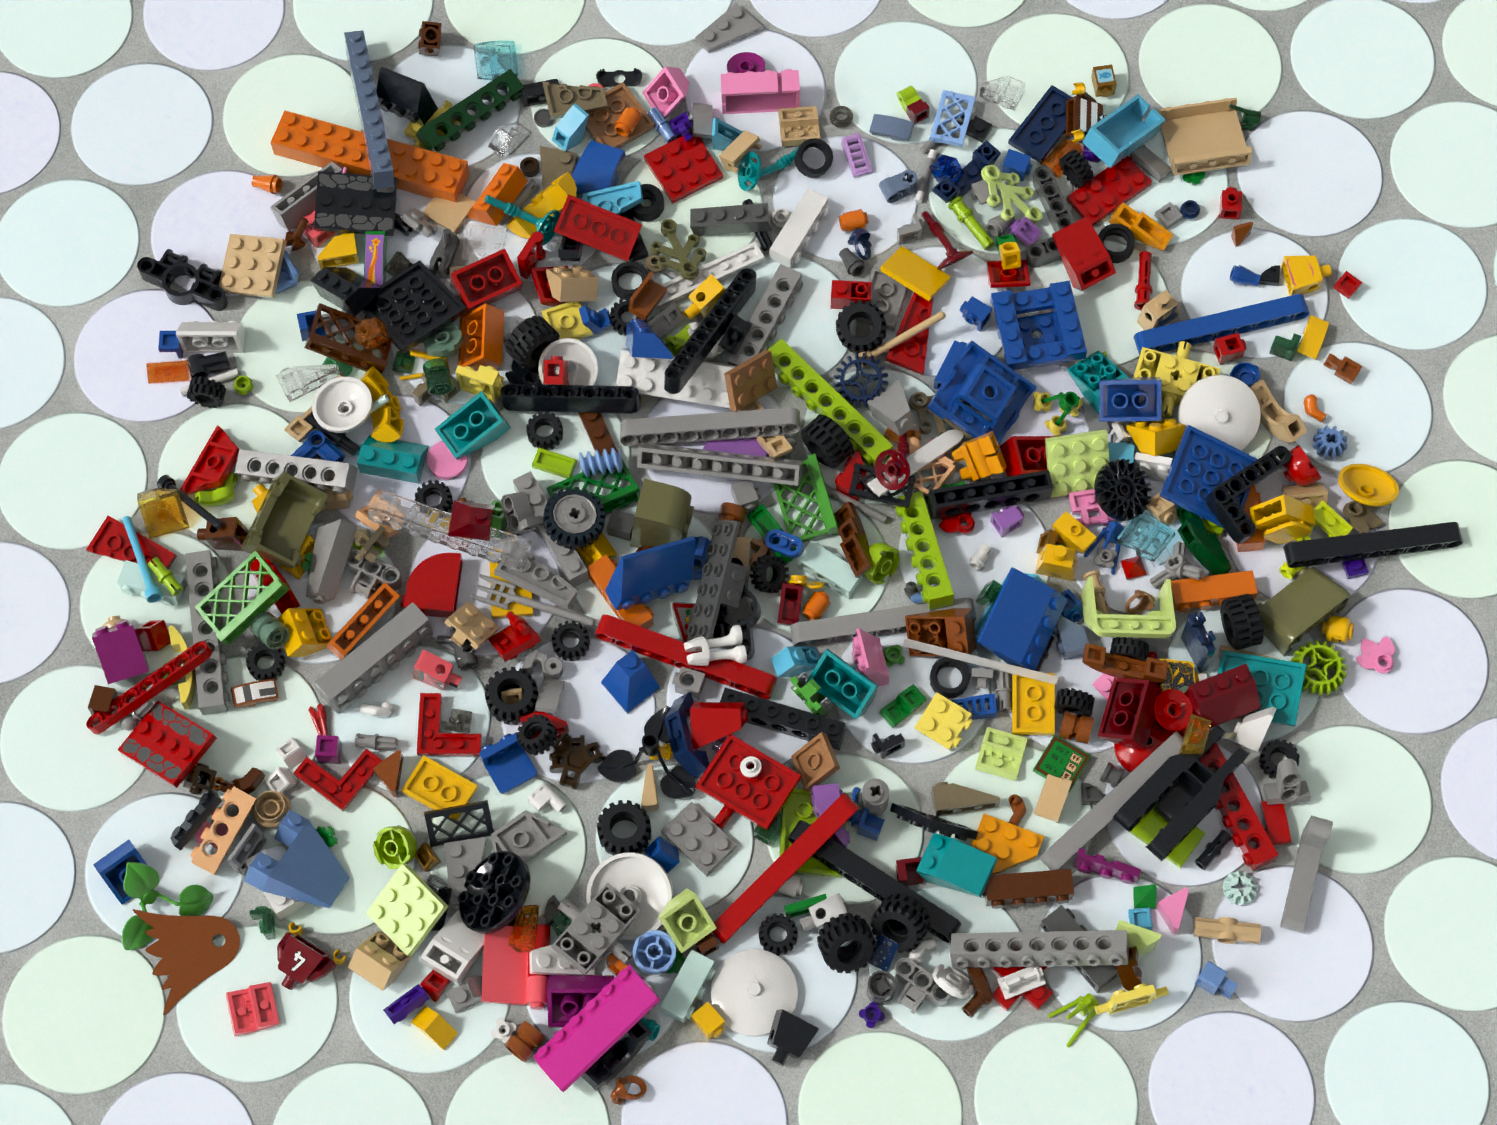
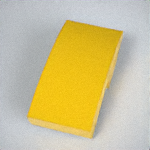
(1312, 337)

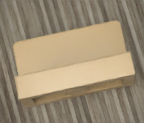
(1308, 494)
(1052, 798)

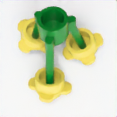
(1068, 403)

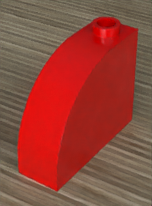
(435, 585)

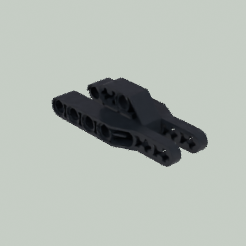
(1184, 804)

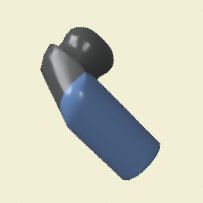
(913, 593)

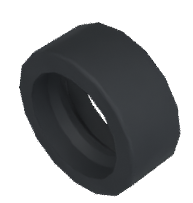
(822, 146)
(1124, 232)
(621, 269)
(949, 692)

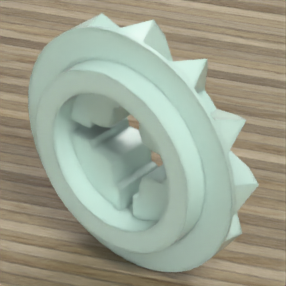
(1233, 894)

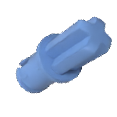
(662, 125)

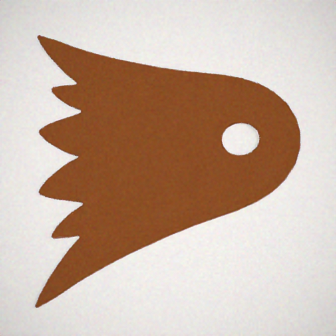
(188, 949)

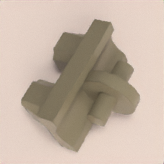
(364, 538)

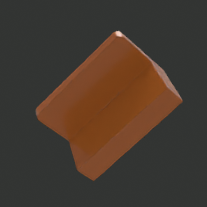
(646, 297)

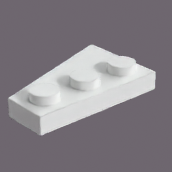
(549, 962)

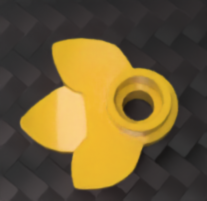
(802, 580)

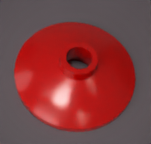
(1180, 708)

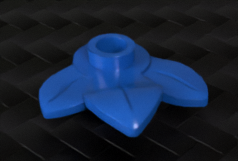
(855, 819)

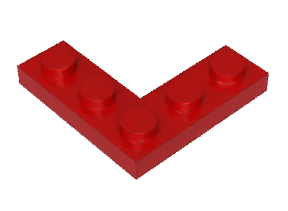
(432, 742)
(339, 792)

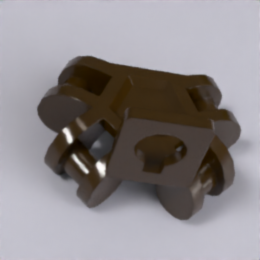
(575, 757)

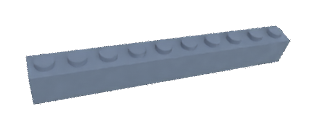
(369, 110)

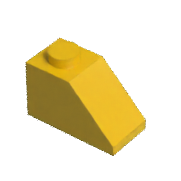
(339, 252)

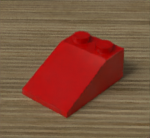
(1024, 454)

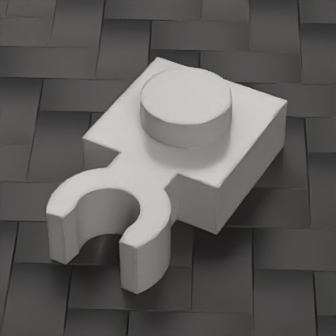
(418, 220)

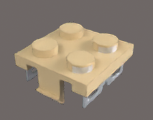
(471, 625)

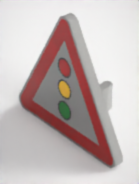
(683, 617)

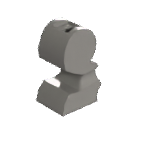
(551, 667)

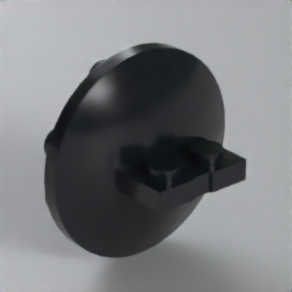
(494, 892)

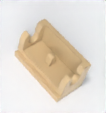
(739, 149)

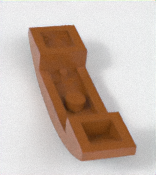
(1124, 667)

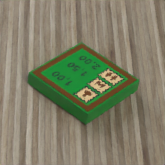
(1062, 761)

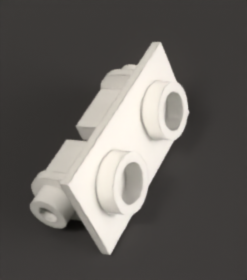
(1021, 981)

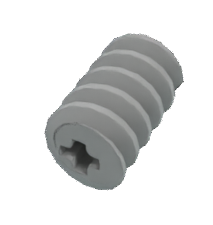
(875, 796)

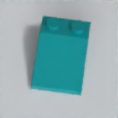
(472, 426)
(956, 865)

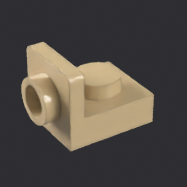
(1162, 509)

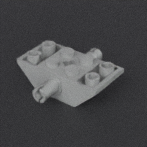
(610, 915)

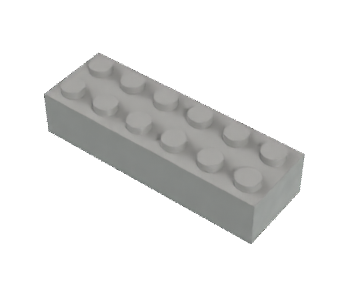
(375, 658)

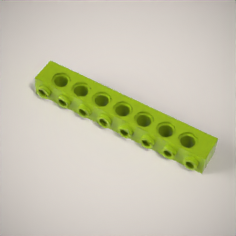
(826, 393)

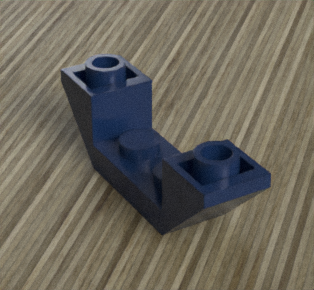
(984, 155)
(692, 760)

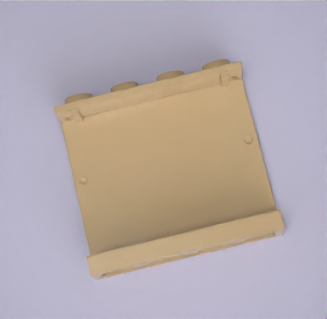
(1204, 137)

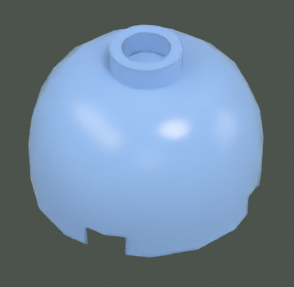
(654, 952)

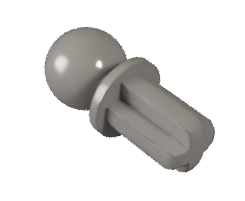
(130, 721)

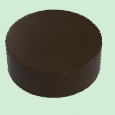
(530, 166)

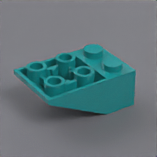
(1089, 372)

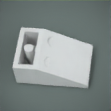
(453, 950)

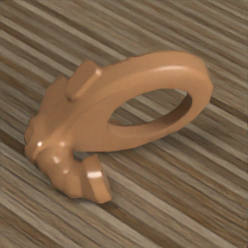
(1146, 603)

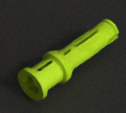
(966, 216)

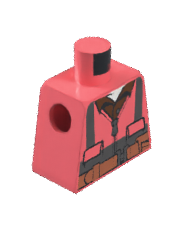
(429, 666)

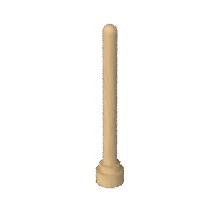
(903, 337)

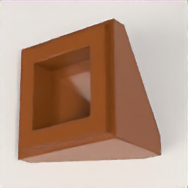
(1241, 232)

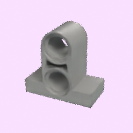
(519, 514)
(1288, 785)

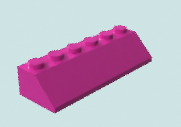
(596, 1028)

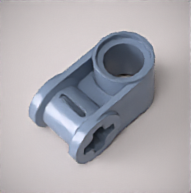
(899, 187)

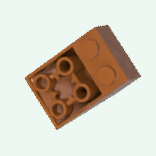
(943, 628)

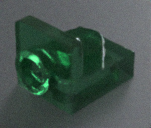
(989, 593)
(559, 921)
(267, 925)

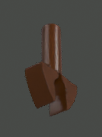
(296, 237)

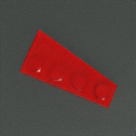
(912, 352)
(114, 543)

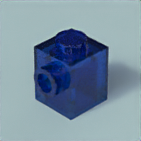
(946, 167)

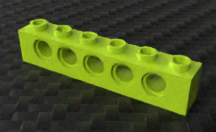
(936, 596)

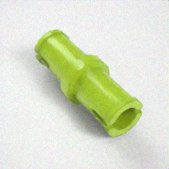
(165, 576)

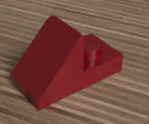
(790, 603)

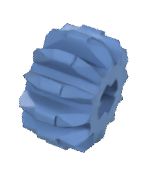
(1330, 442)

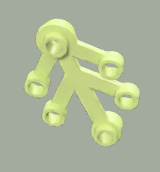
(1009, 193)

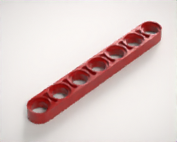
(159, 684)

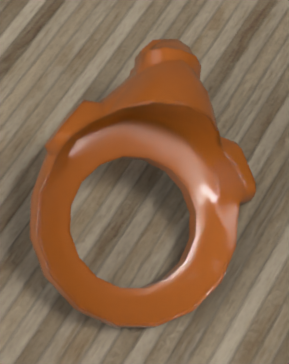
(620, 1092)

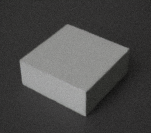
(1168, 215)

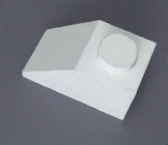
(1253, 728)

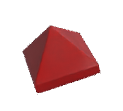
(1133, 567)

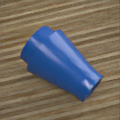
(1242, 275)

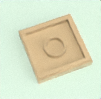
(449, 213)

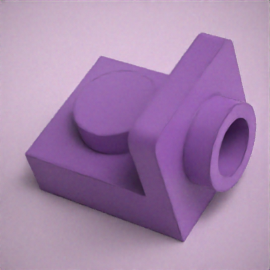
(1025, 231)

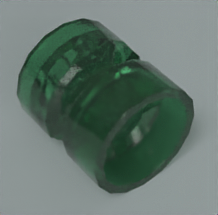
(437, 376)

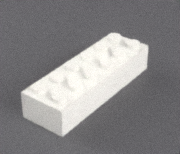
(647, 375)

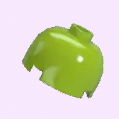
(884, 562)
(395, 846)

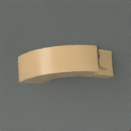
(1275, 419)

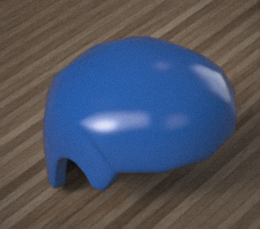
(1246, 373)

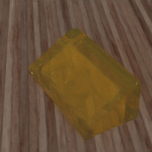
(1195, 735)

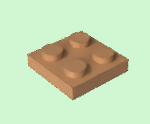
(815, 761)

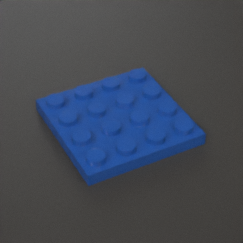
(1199, 468)

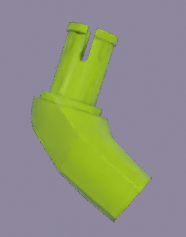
(218, 496)

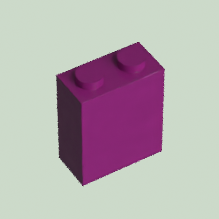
(120, 651)

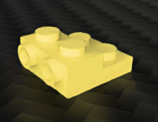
(485, 379)
(944, 722)

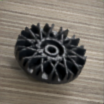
(1122, 490)

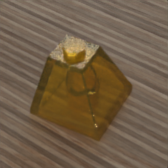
(162, 511)

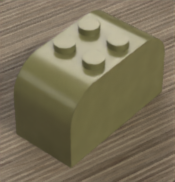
(661, 515)

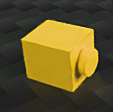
(708, 1021)

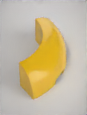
(545, 201)
(387, 419)

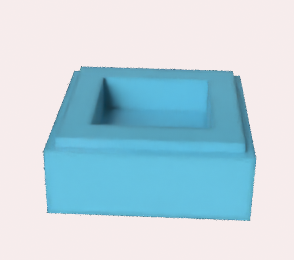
(1141, 917)

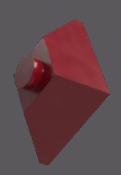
(471, 520)

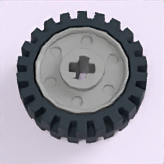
(572, 504)

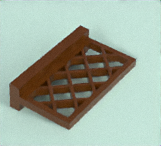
(343, 352)

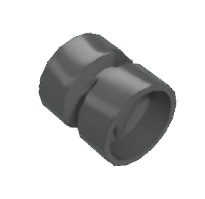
(881, 987)

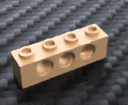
(212, 862)

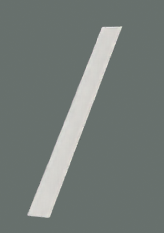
(981, 661)

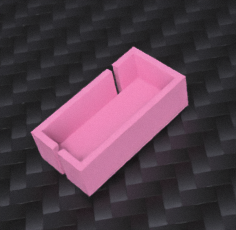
(759, 91)

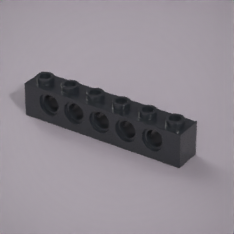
(989, 494)
(786, 718)

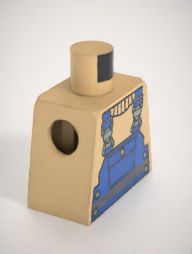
(1161, 309)

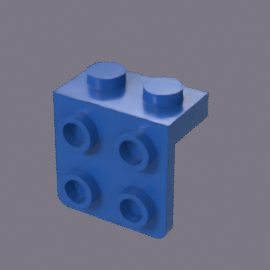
(507, 763)

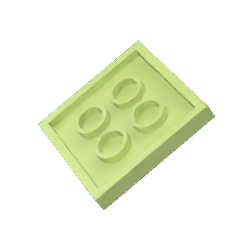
(1076, 460)
(407, 909)

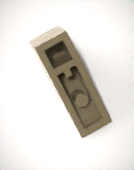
(957, 799)

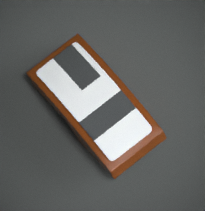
(254, 692)

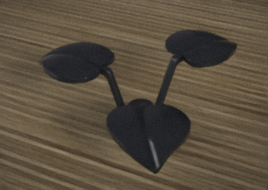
(620, 764)

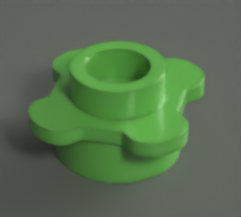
(896, 650)

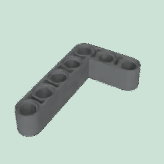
(1056, 218)

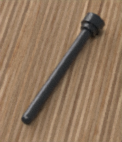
(167, 482)

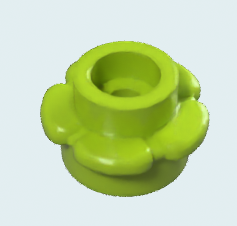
(243, 380)

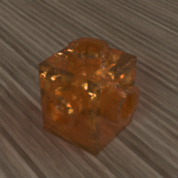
(371, 333)

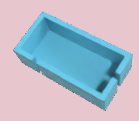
(1123, 131)

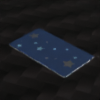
(885, 953)

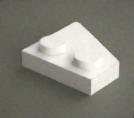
(1154, 465)

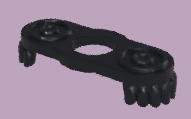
(606, 79)

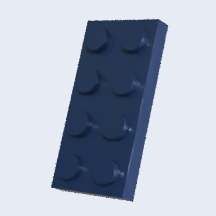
(1042, 126)

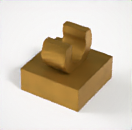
(1048, 537)

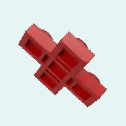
(1035, 997)

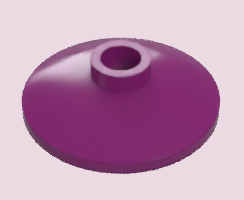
(745, 62)

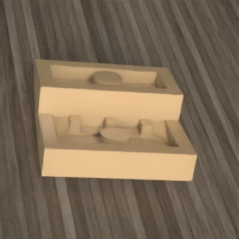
(798, 125)

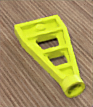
(1329, 522)

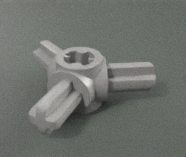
(1177, 567)

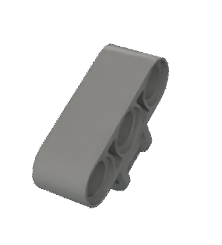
(367, 582)
(913, 994)

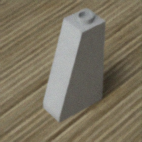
(329, 559)

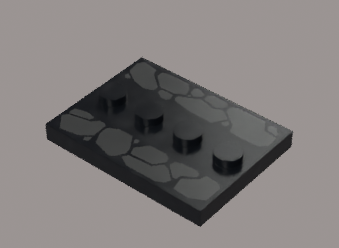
(353, 205)

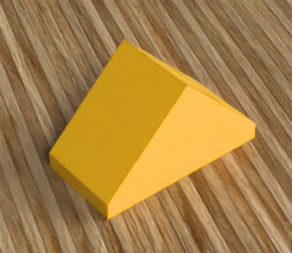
(434, 1027)

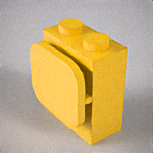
(1283, 519)

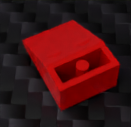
(1083, 254)

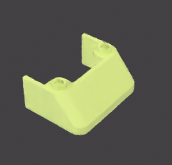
(1153, 625)

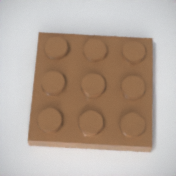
(602, 122)

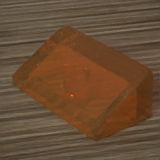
(1052, 160)
(167, 371)

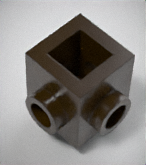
(204, 777)

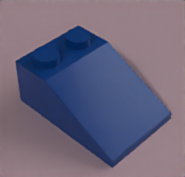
(1130, 399)

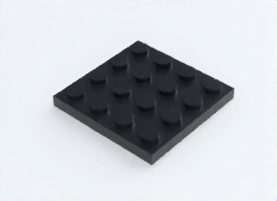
(414, 306)

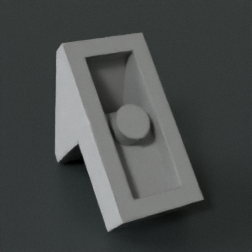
(466, 994)

